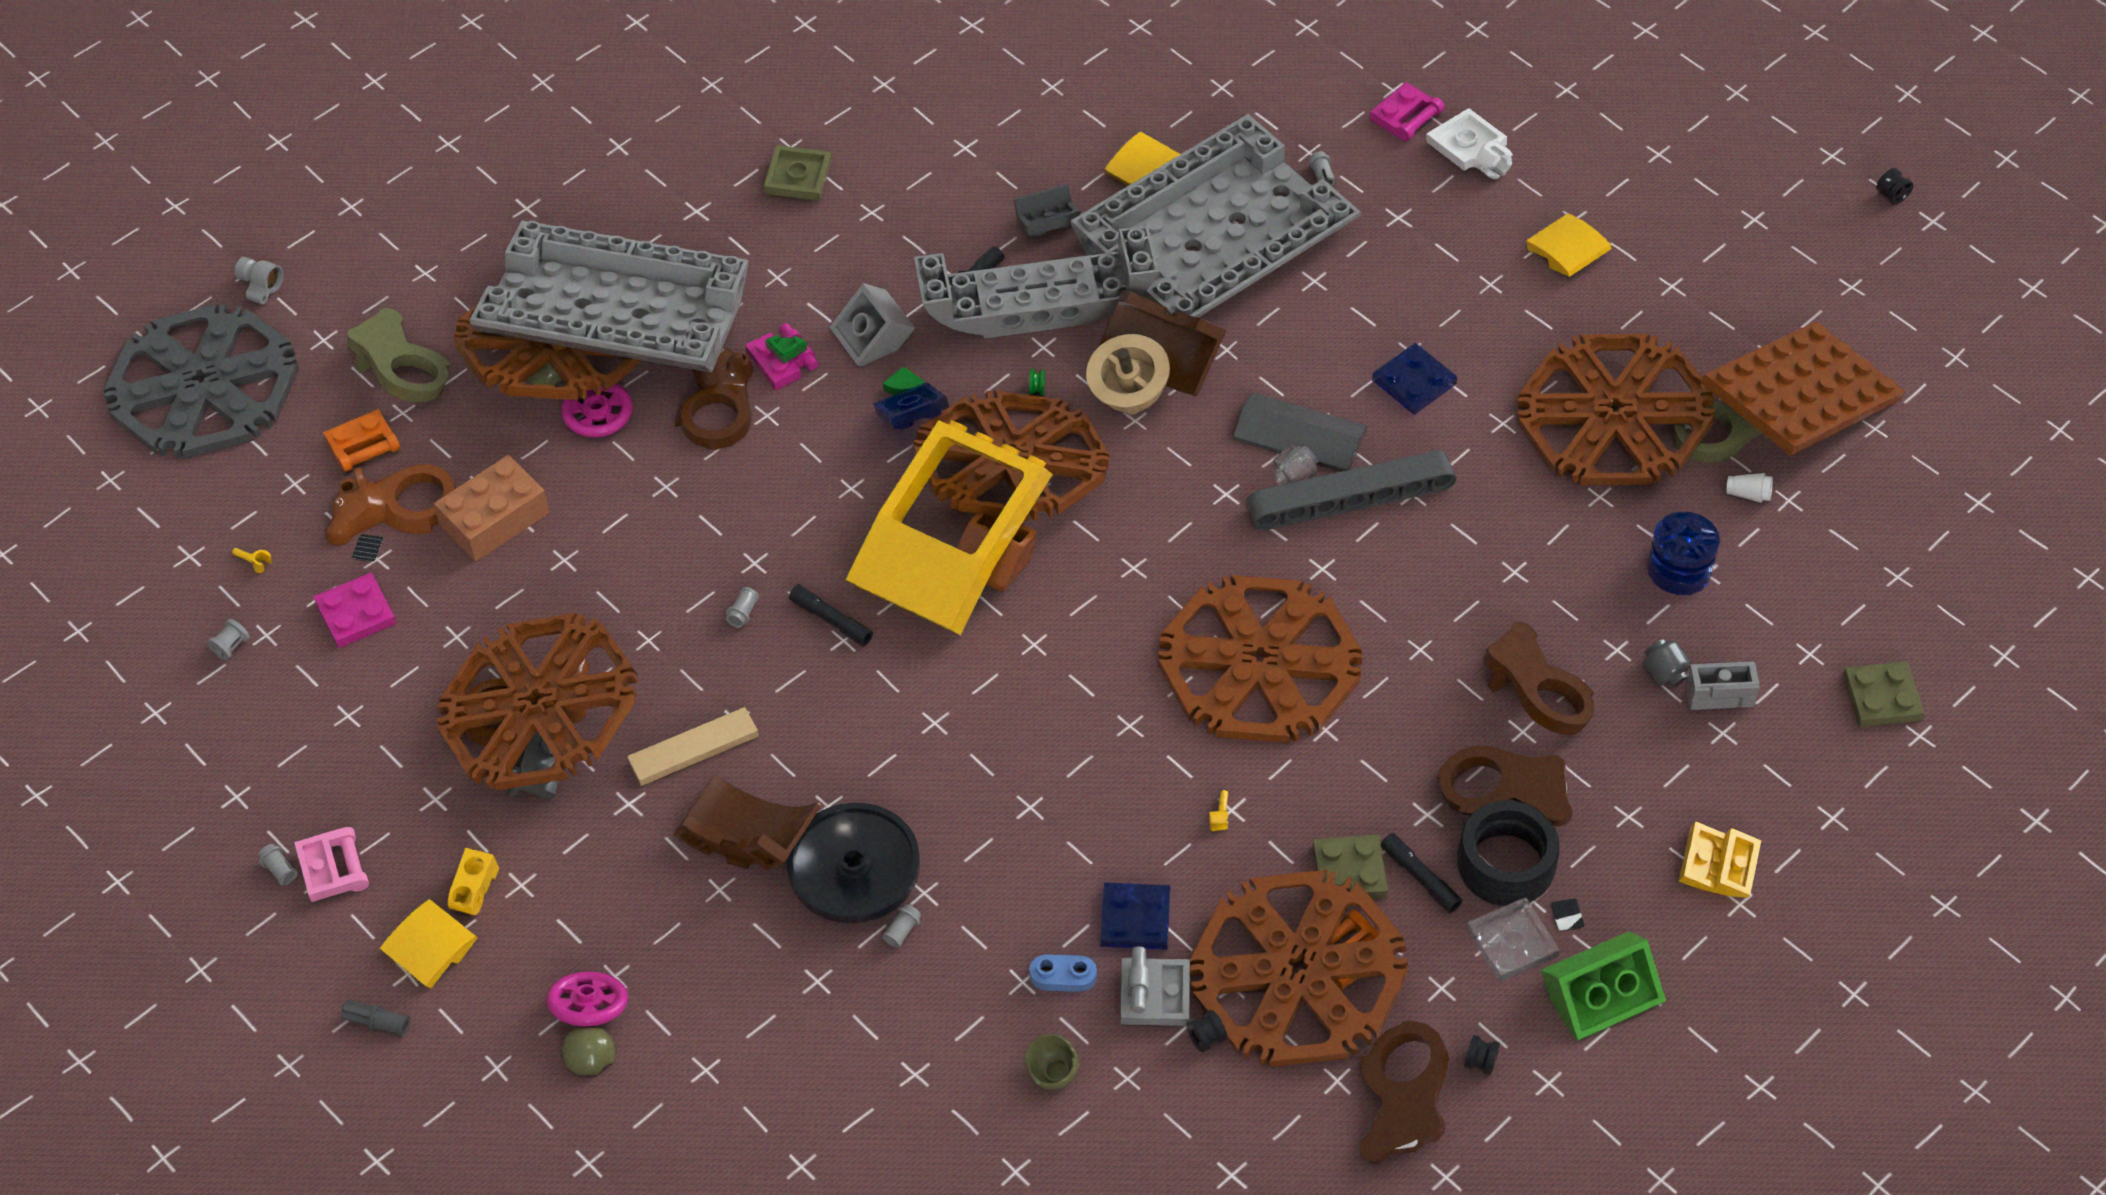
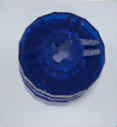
(1683, 553)

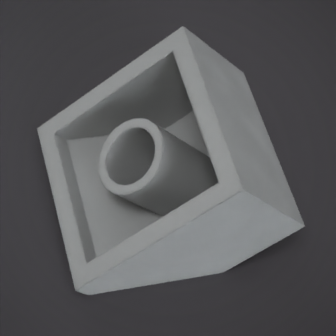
(871, 325)

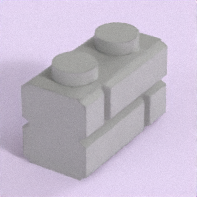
(1722, 685)

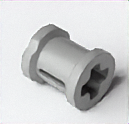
(228, 639)

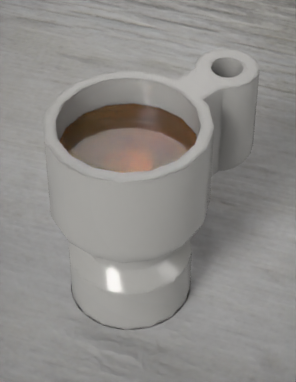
(263, 278)

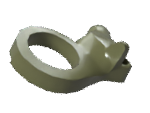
(383, 347)
(1740, 433)

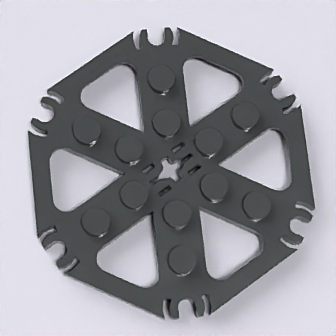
(192, 398)

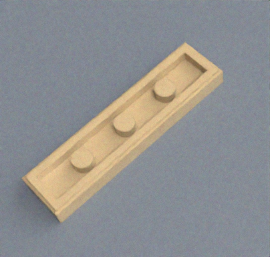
(692, 746)

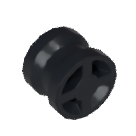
(1894, 186)
(1206, 1030)
(1482, 1055)

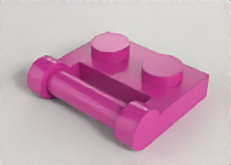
(1401, 106)

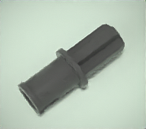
(375, 1017)

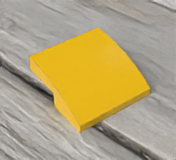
(1138, 158)
(1568, 244)
(1720, 861)
(428, 943)

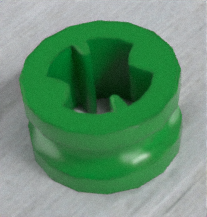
(1037, 382)

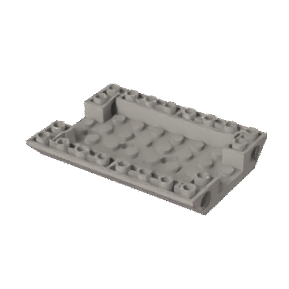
(1193, 206)
(555, 271)

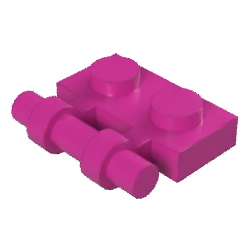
(772, 368)

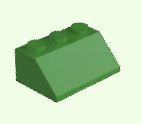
(1604, 984)

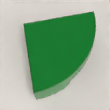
(786, 348)
(902, 381)

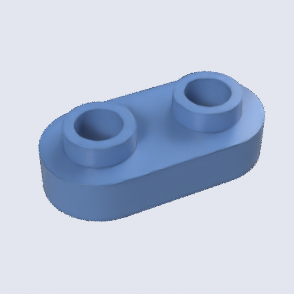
(1062, 973)

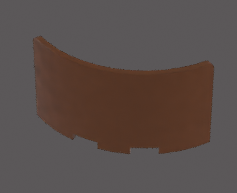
(1186, 339)
(743, 826)

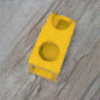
(472, 881)

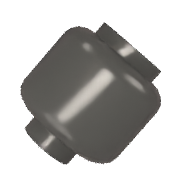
(1666, 663)

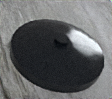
(854, 863)

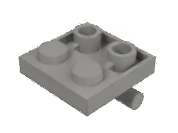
(1154, 990)

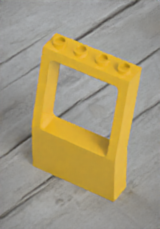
(925, 572)

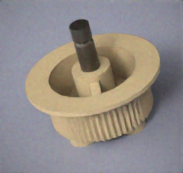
(1128, 372)

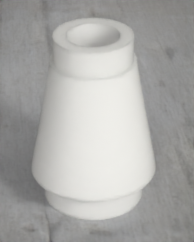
(1751, 486)

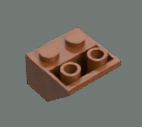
(1014, 558)

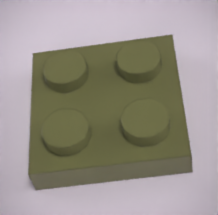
(797, 172)
(1883, 694)
(1354, 858)

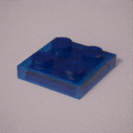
(1414, 378)
(911, 405)
(1135, 916)

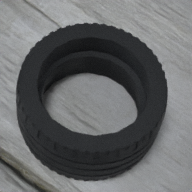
(1513, 820)

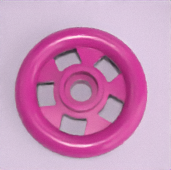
(596, 409)
(587, 998)

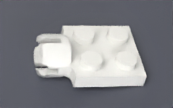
(1472, 143)

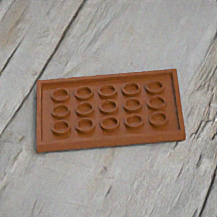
(1803, 387)

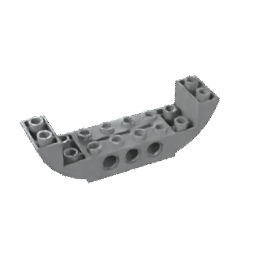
(1038, 293)

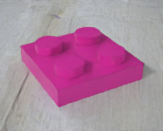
(354, 610)

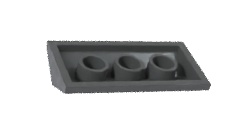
(1277, 424)

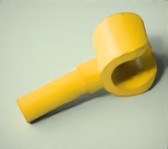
(255, 558)
(1218, 819)

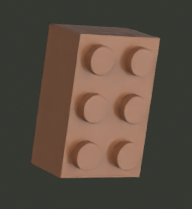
(491, 508)

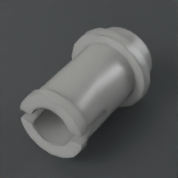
(1320, 164)
(739, 613)
(273, 859)
(906, 919)

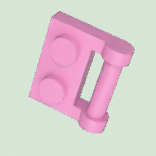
(320, 866)

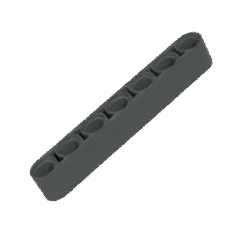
(1351, 490)

